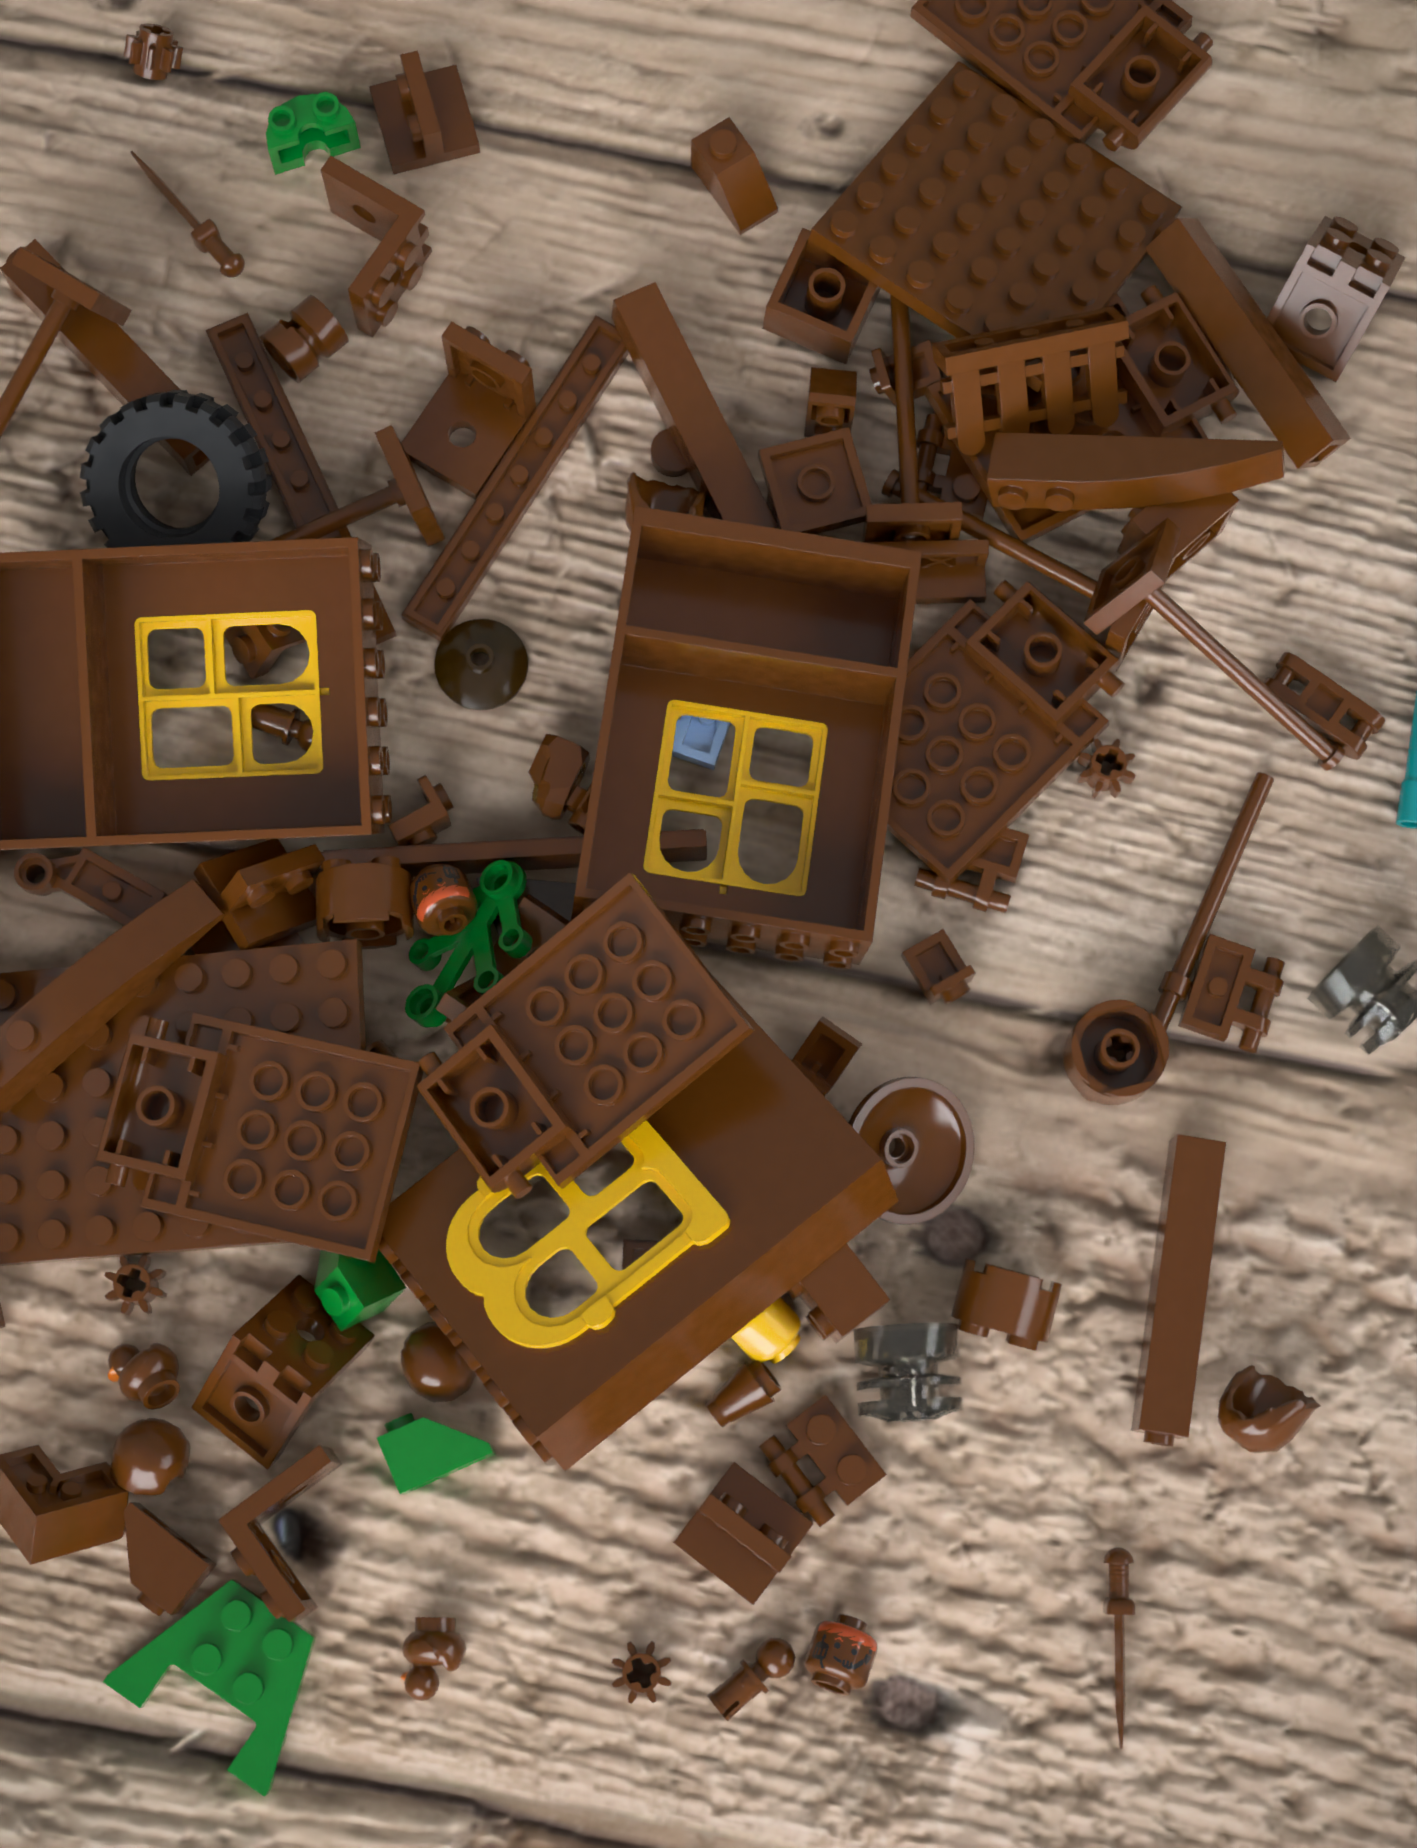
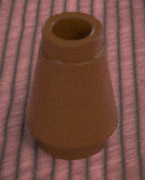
(743, 1393)

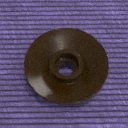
(484, 685)

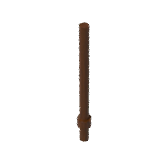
(1176, 982)

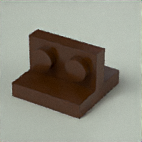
(424, 116)
(815, 483)
(263, 891)
(743, 1533)

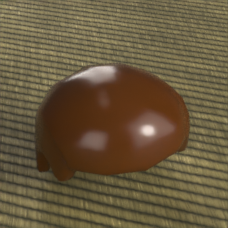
(434, 1365)
(149, 1456)

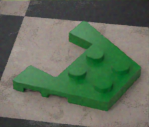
(242, 1657)

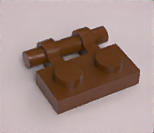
(959, 482)
(998, 861)
(1218, 988)
(835, 1452)

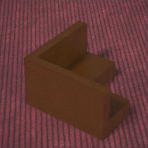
(58, 1512)

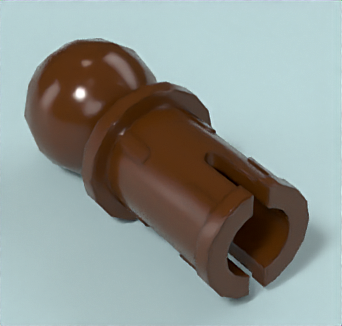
(282, 724)
(773, 1660)

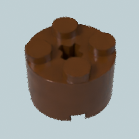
(364, 902)
(1129, 1029)
(1005, 1303)

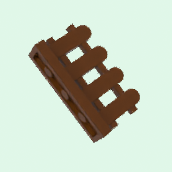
(1007, 352)

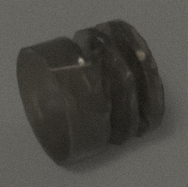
(1370, 990)
(908, 1370)

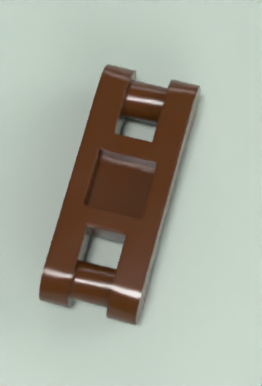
(1325, 704)

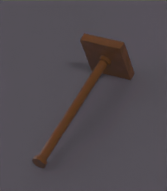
(67, 295)
(402, 489)
(909, 519)
(1138, 576)
(1121, 633)

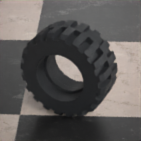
(187, 417)

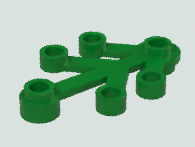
(498, 893)

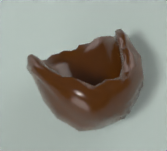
(662, 497)
(1262, 1411)

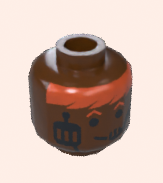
(442, 900)
(841, 1655)

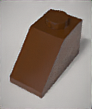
(733, 175)
(162, 1562)

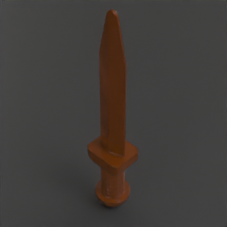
(205, 235)
(1119, 1605)

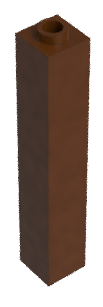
(1246, 342)
(103, 350)
(688, 408)
(1178, 1289)

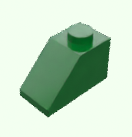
(355, 1287)
(427, 1451)

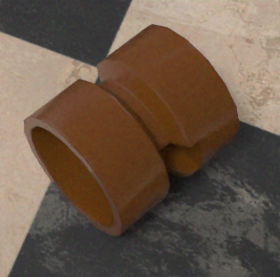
(304, 338)

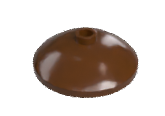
(930, 1149)

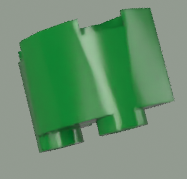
(308, 125)

